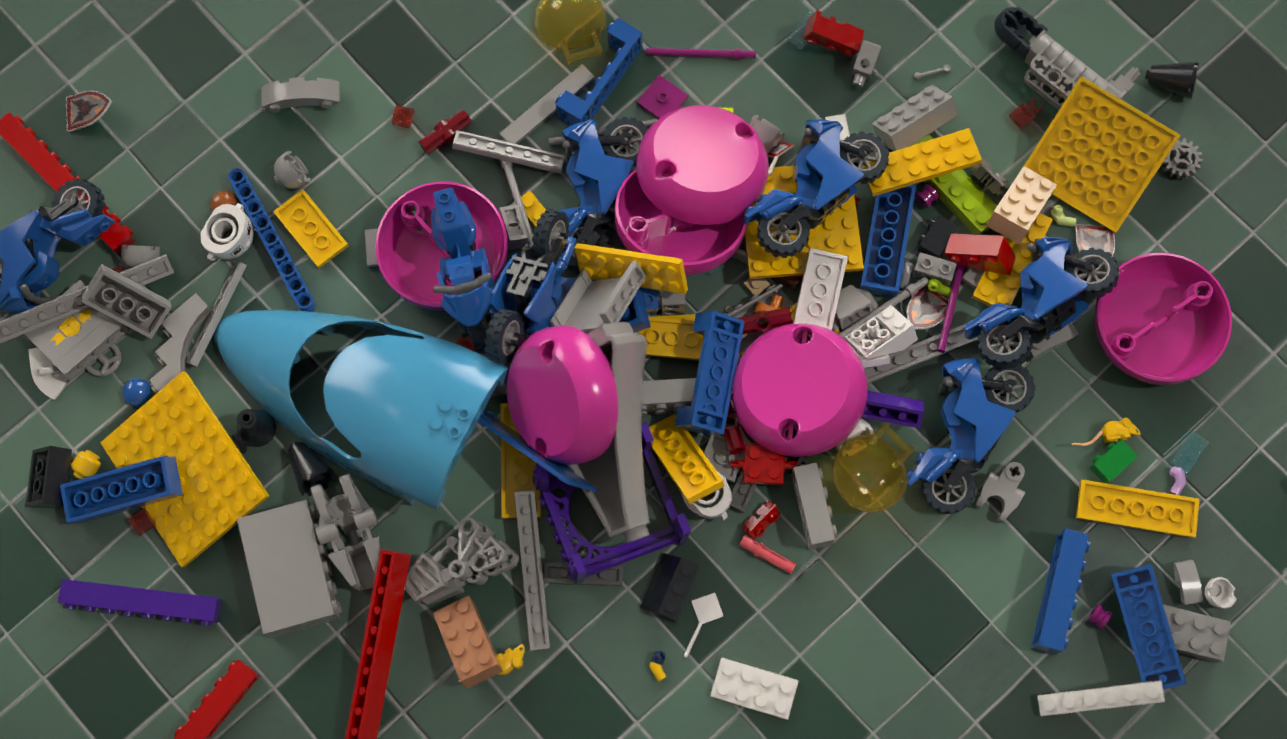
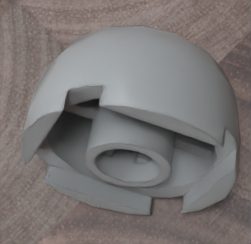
(290, 171)
(138, 254)

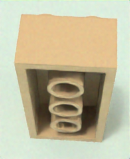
(1021, 205)

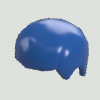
(137, 392)

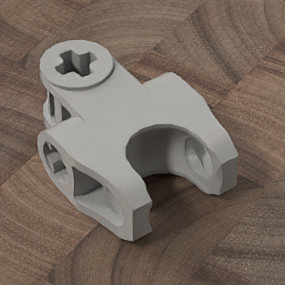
(1004, 489)

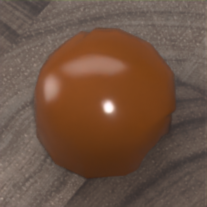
(223, 197)

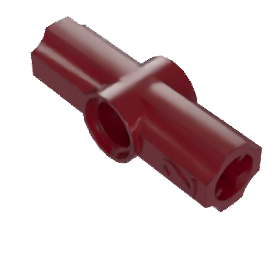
(445, 132)
(775, 319)
(732, 434)

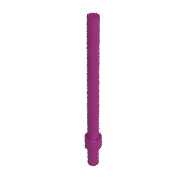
(737, 54)
(950, 308)

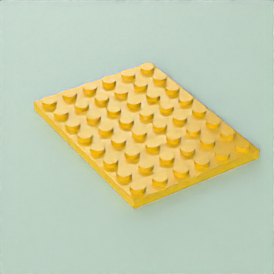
(211, 470)

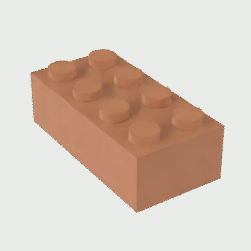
(467, 642)

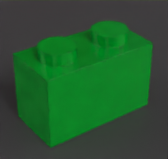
(1113, 462)

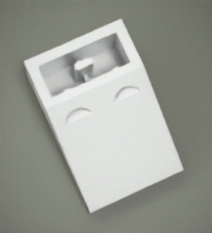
(883, 334)

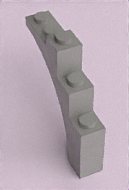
(180, 329)

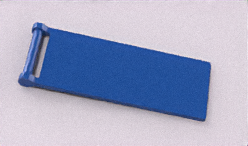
(491, 421)

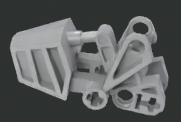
(352, 513)
(477, 551)

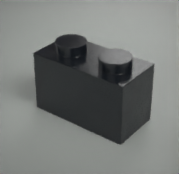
(937, 237)

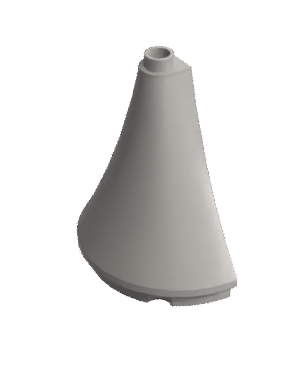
(619, 469)

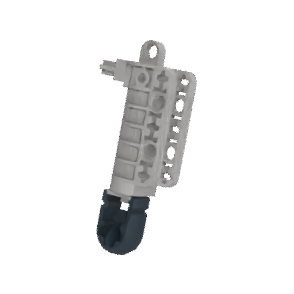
(1051, 61)

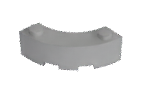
(299, 92)

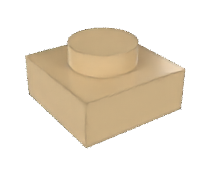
(756, 286)

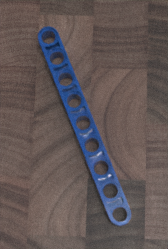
(267, 233)

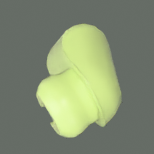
(1059, 217)

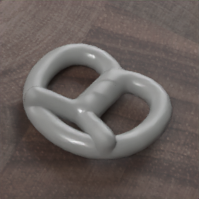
(106, 362)

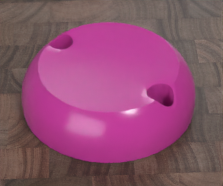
(702, 165)
(651, 231)
(413, 259)
(1162, 320)
(799, 388)
(563, 395)

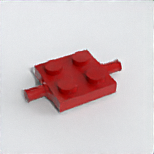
(763, 466)

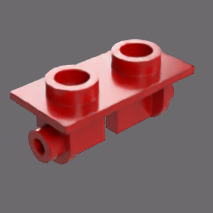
(756, 527)

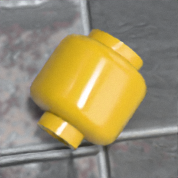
(85, 464)

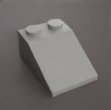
(1056, 340)

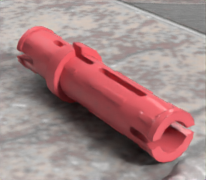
(767, 554)

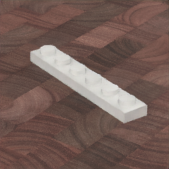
(1101, 698)

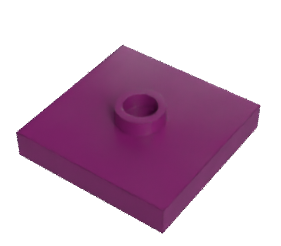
(662, 97)

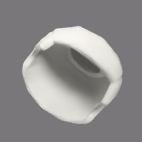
(1220, 593)

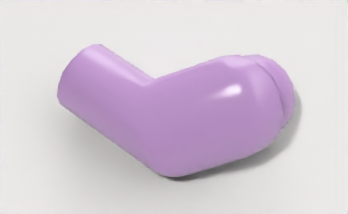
(1180, 480)

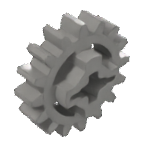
(1183, 166)

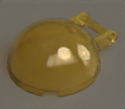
(571, 26)
(870, 470)

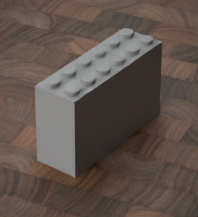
(289, 569)

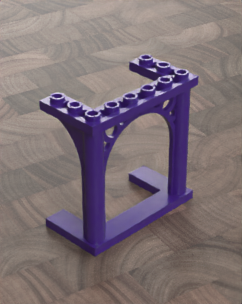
(581, 568)

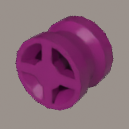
(926, 196)
(1099, 616)

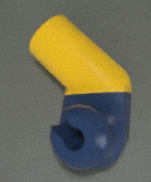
(656, 665)

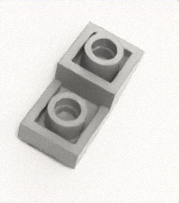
(1189, 582)

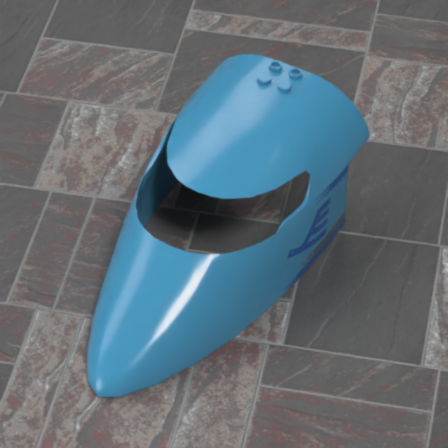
(394, 395)

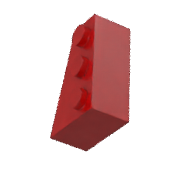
(833, 34)
(981, 252)

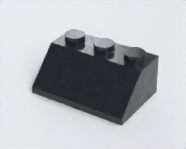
(48, 471)
(670, 587)

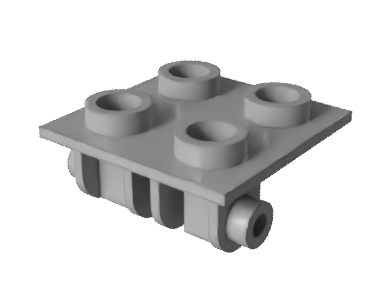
(985, 168)

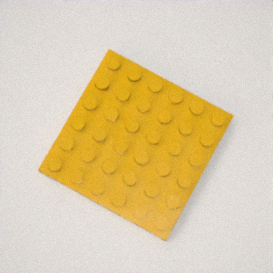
(1101, 153)
(835, 235)

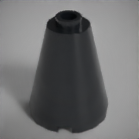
(1174, 77)
(256, 427)
(308, 468)

